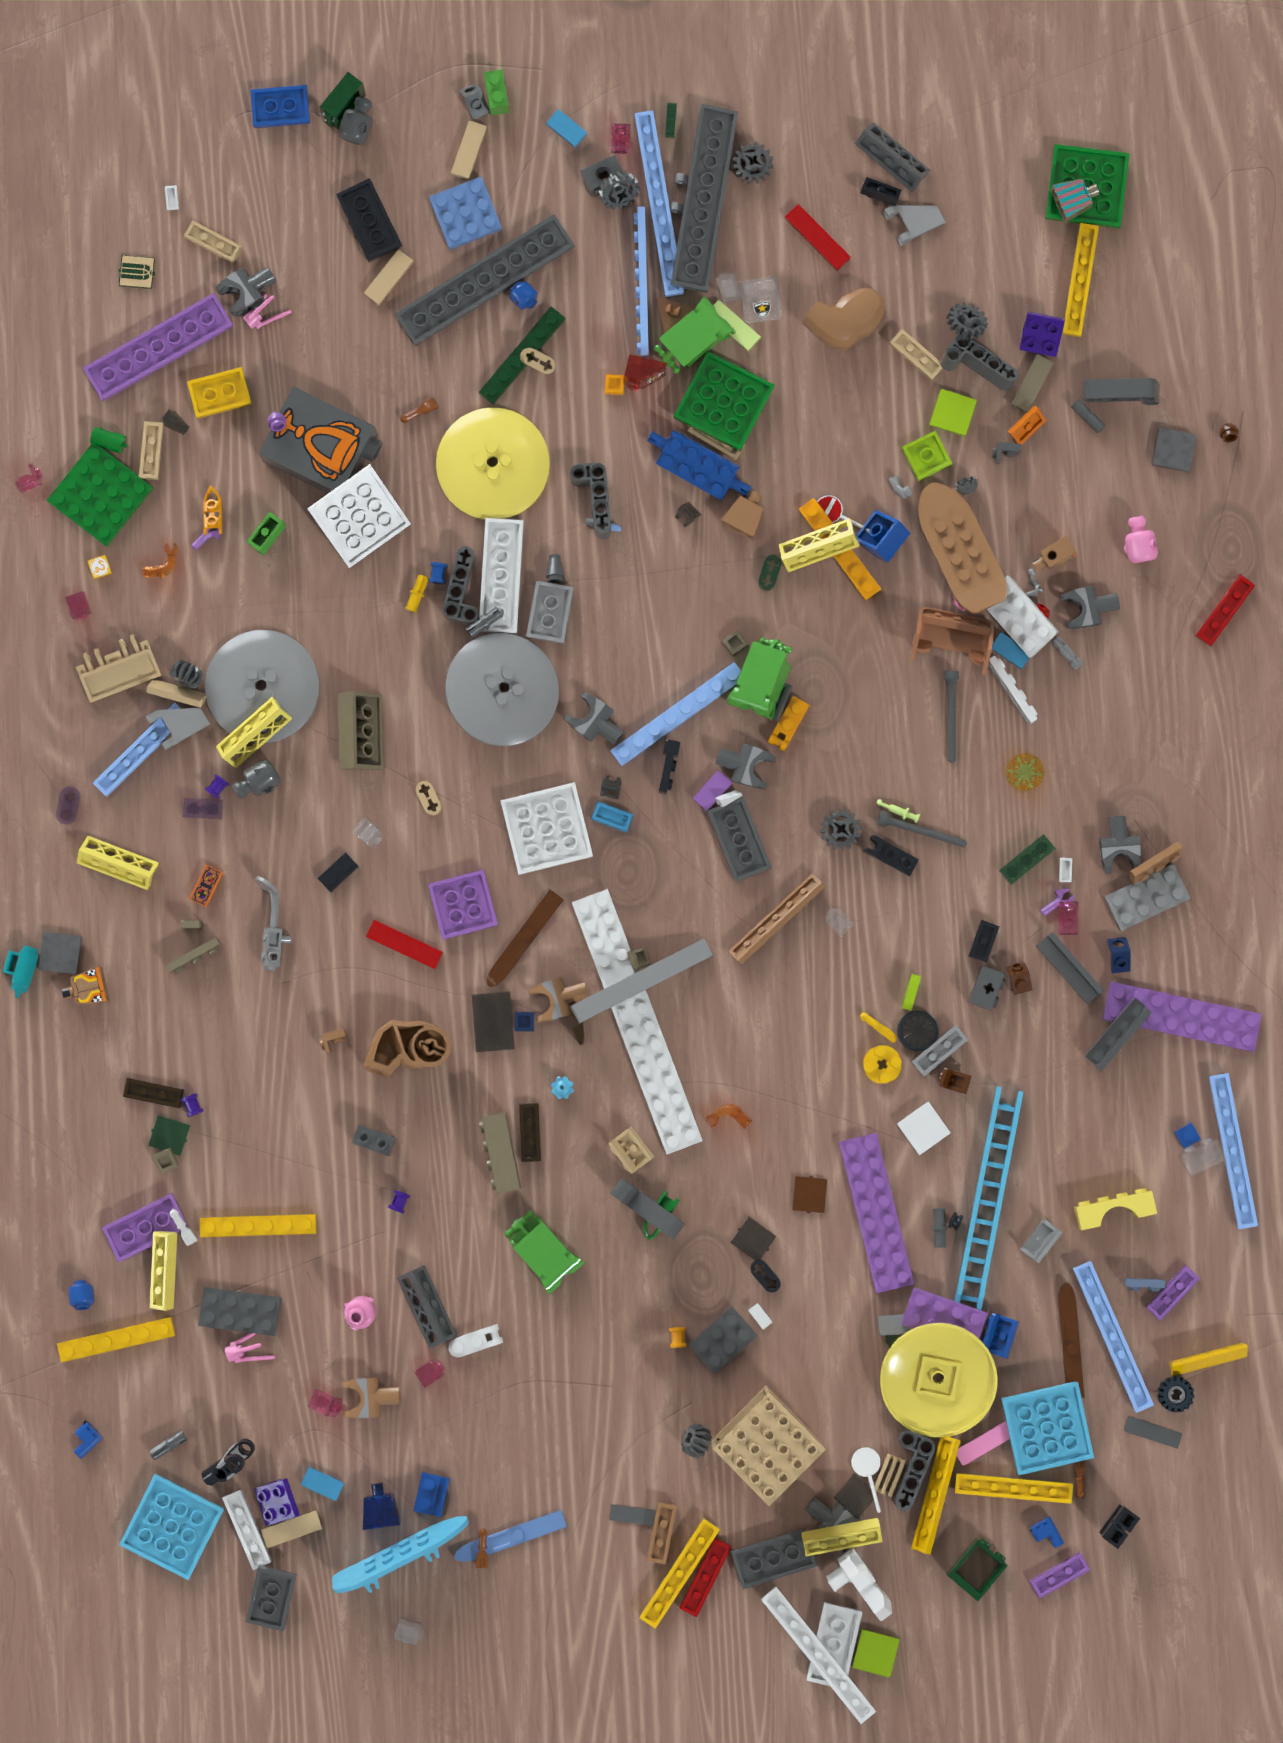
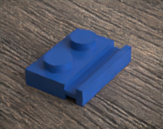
(431, 1494)

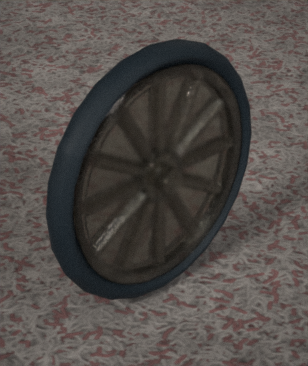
(917, 1030)

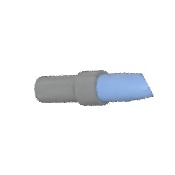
(614, 527)

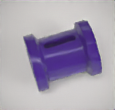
(216, 786)
(192, 1105)
(399, 1201)

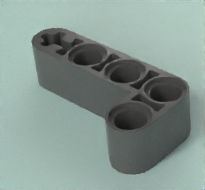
(979, 360)
(1120, 390)
(597, 500)
(462, 584)
(647, 1208)
(910, 1472)

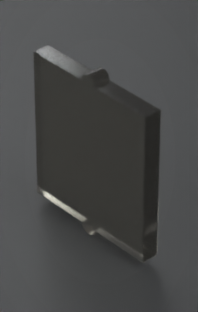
(753, 1239)
(855, 1496)

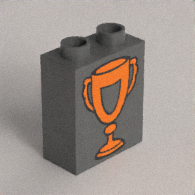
(319, 442)

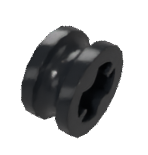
(955, 1221)

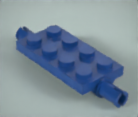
(698, 465)

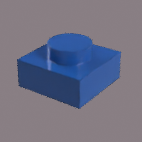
(1187, 1135)

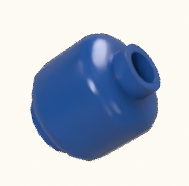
(523, 295)
(81, 1295)

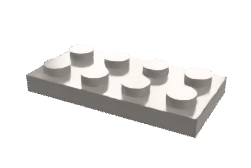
(1147, 898)

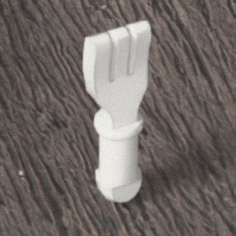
(186, 1233)

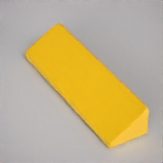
(1208, 1359)

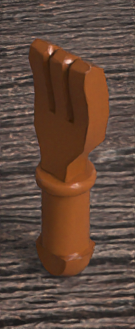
(425, 407)
(1079, 1469)
(482, 1556)

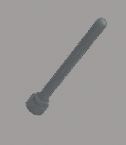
(951, 678)
(885, 820)

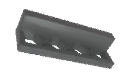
(890, 158)
(1069, 968)
(1118, 1033)
(429, 1305)

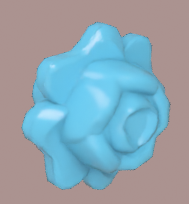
(562, 1087)

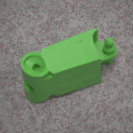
(694, 336)
(762, 677)
(542, 1250)

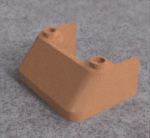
(954, 633)

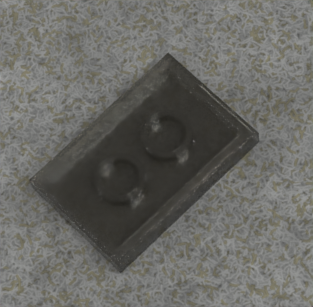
(493, 1022)

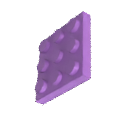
(463, 904)

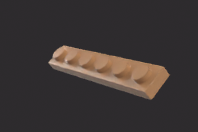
(776, 919)

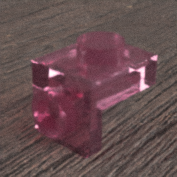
(620, 138)

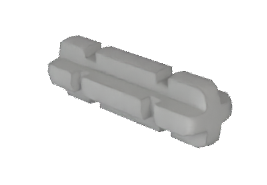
(1067, 653)

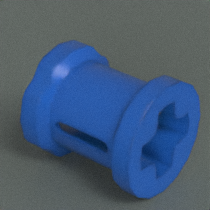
(438, 573)

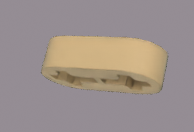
(539, 357)
(432, 795)

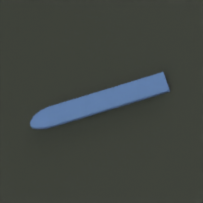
(513, 1536)

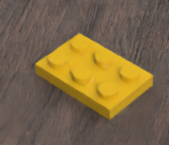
(219, 392)

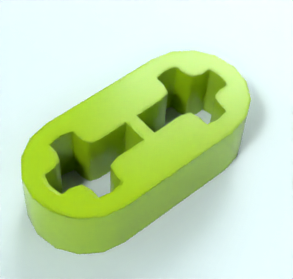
(911, 992)

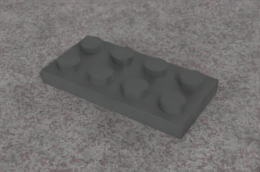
(739, 839)
(239, 1311)
(772, 1559)

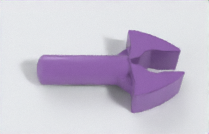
(203, 538)
(1053, 905)

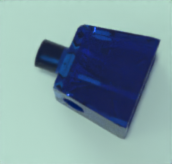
(380, 1509)

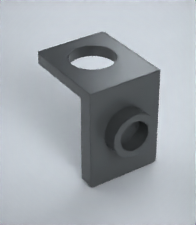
(475, 101)

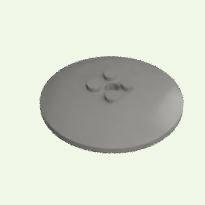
(266, 657)
(486, 711)

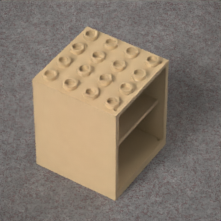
(767, 1445)

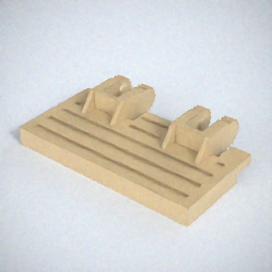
(118, 672)

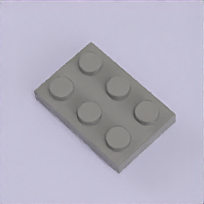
(550, 612)

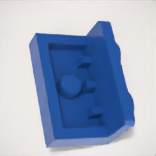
(1000, 1334)

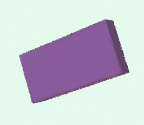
(713, 788)

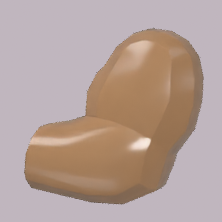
(849, 319)
(406, 1044)

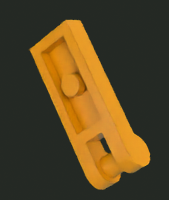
(789, 722)

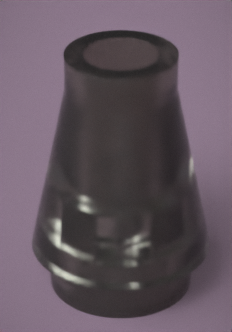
(175, 422)

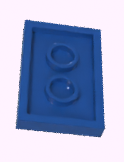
(280, 106)

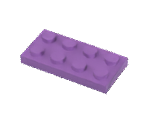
(135, 1231)
(930, 1308)

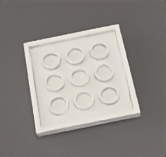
(359, 516)
(546, 828)

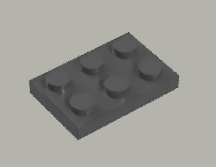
(723, 1340)
(271, 1598)

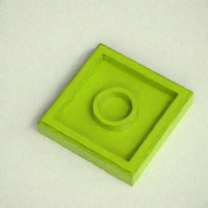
(953, 412)
(926, 455)
(875, 1653)

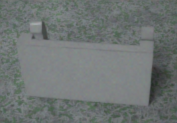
(1040, 1241)

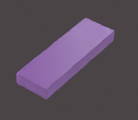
(1172, 1293)
(1059, 1575)

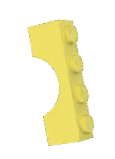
(1090, 1214)

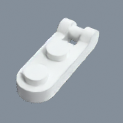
(475, 1341)

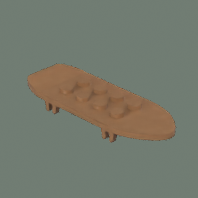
(961, 549)

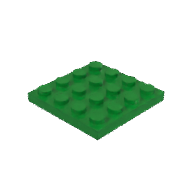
(1096, 167)
(724, 401)
(100, 494)

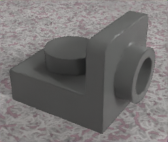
(1007, 449)

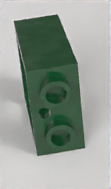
(341, 99)
(965, 1585)

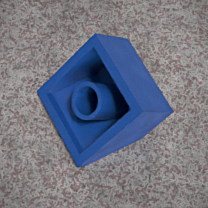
(884, 536)

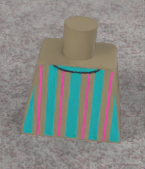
(1073, 198)

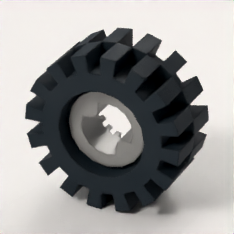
(1166, 1390)

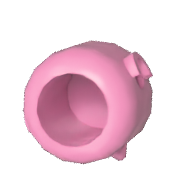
(1140, 543)
(360, 1312)

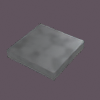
(1174, 450)
(60, 953)

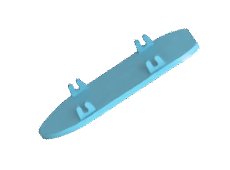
(398, 1555)

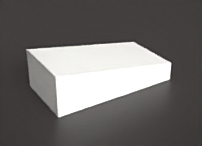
(171, 194)
(727, 798)
(1065, 869)
(760, 1316)

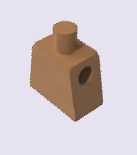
(744, 515)

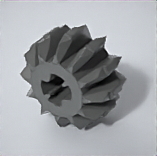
(186, 674)
(696, 1440)

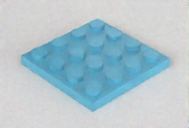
(1047, 1428)
(171, 1526)

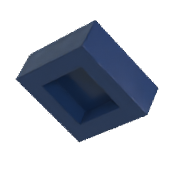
(524, 1021)

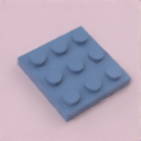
(465, 213)

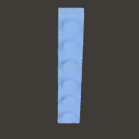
(133, 756)

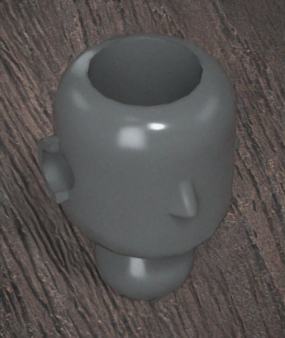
(356, 123)
(259, 779)

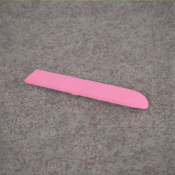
(983, 1443)

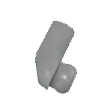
(898, 489)

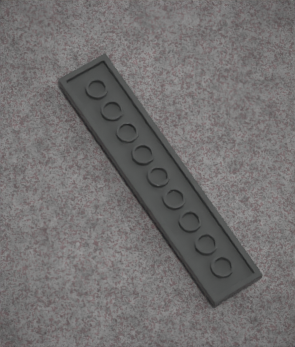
(704, 198)
(484, 280)

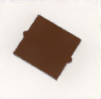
(809, 1194)

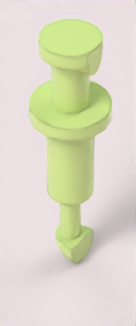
(899, 811)

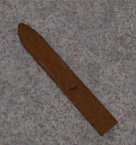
(524, 938)
(1070, 1336)

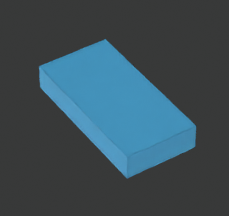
(566, 128)
(1009, 650)
(612, 817)
(322, 1483)

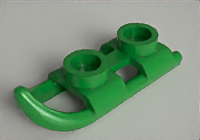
(667, 1204)

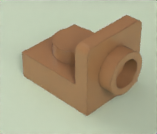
(334, 1036)

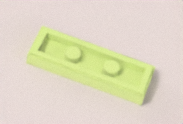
(744, 334)

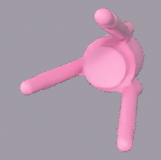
(253, 317)
(235, 1351)

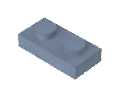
(1135, 1283)

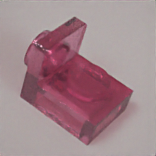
(28, 481)
(78, 606)
(430, 1372)
(325, 1403)

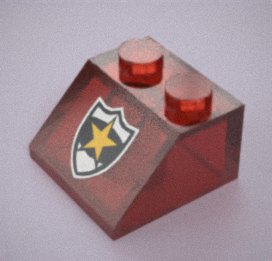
(643, 372)

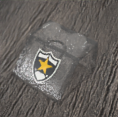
(760, 299)

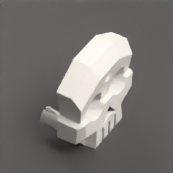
(856, 1571)

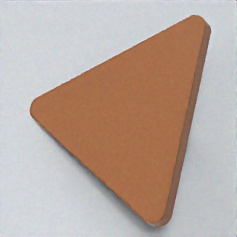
(671, 312)

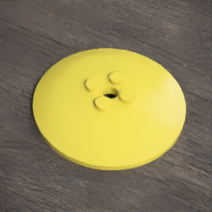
(500, 489)
(941, 1406)

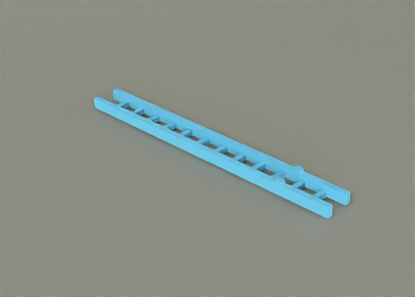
(1007, 1107)

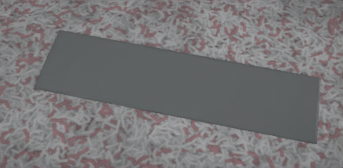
(1153, 1432)
(632, 1515)

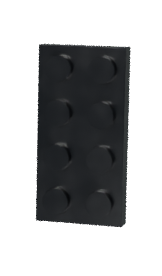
(369, 220)

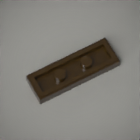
(153, 1093)
(530, 1132)

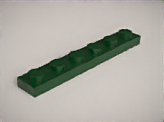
(513, 365)

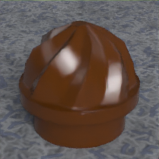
(1229, 433)

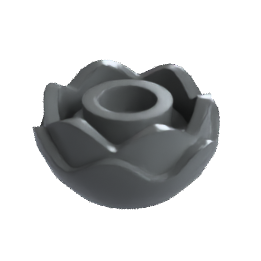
(967, 485)

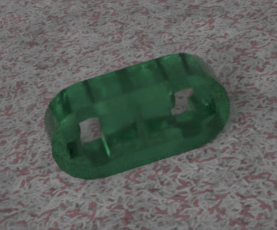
(670, 120)
(765, 570)

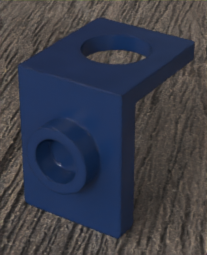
(1120, 955)

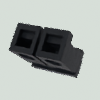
(1116, 1525)

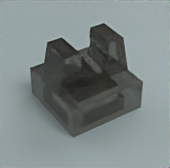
(689, 512)
(610, 788)

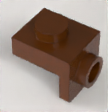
(1019, 978)
(954, 1080)

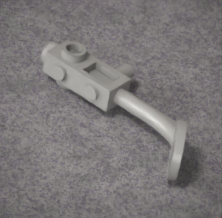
(272, 936)

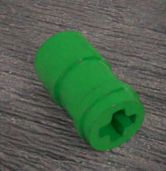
(110, 440)

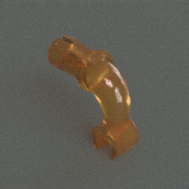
(164, 569)
(733, 1111)

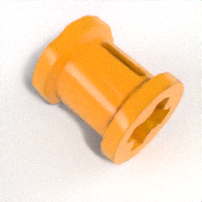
(678, 1337)

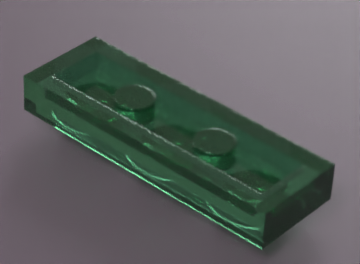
(1027, 859)

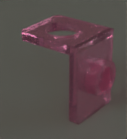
(1068, 918)

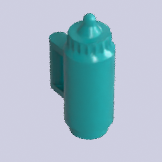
(24, 968)

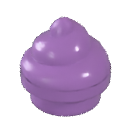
(276, 421)

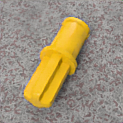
(417, 593)

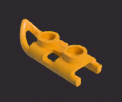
(212, 506)

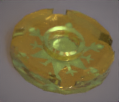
(1025, 772)

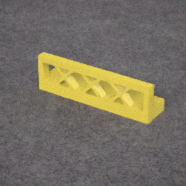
(819, 548)
(250, 731)
(114, 865)

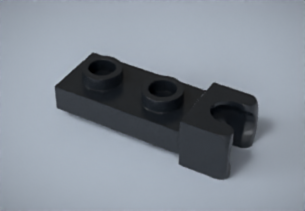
(671, 750)
(892, 856)

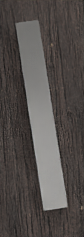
(641, 981)

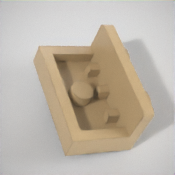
(630, 1150)

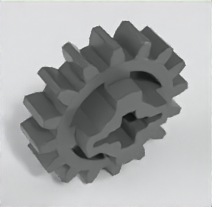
(749, 169)
(618, 189)
(967, 320)
(847, 835)

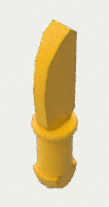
(886, 1032)

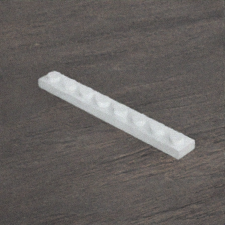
(818, 1655)

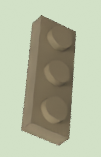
(194, 956)

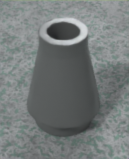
(554, 571)

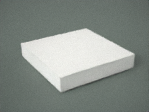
(923, 1128)

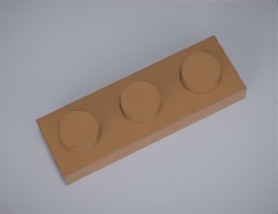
(1156, 863)
(661, 1533)

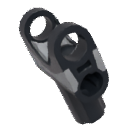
(229, 1464)

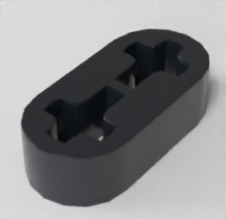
(762, 1278)

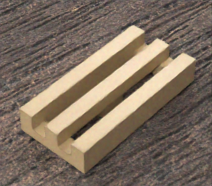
(896, 1478)

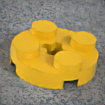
(871, 1066)

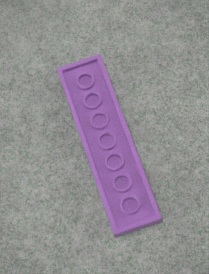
(158, 347)
(1187, 1017)
(876, 1213)

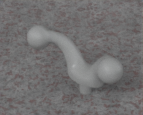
(1031, 573)

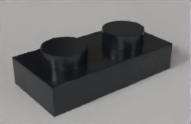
(880, 191)
(338, 872)
(983, 941)

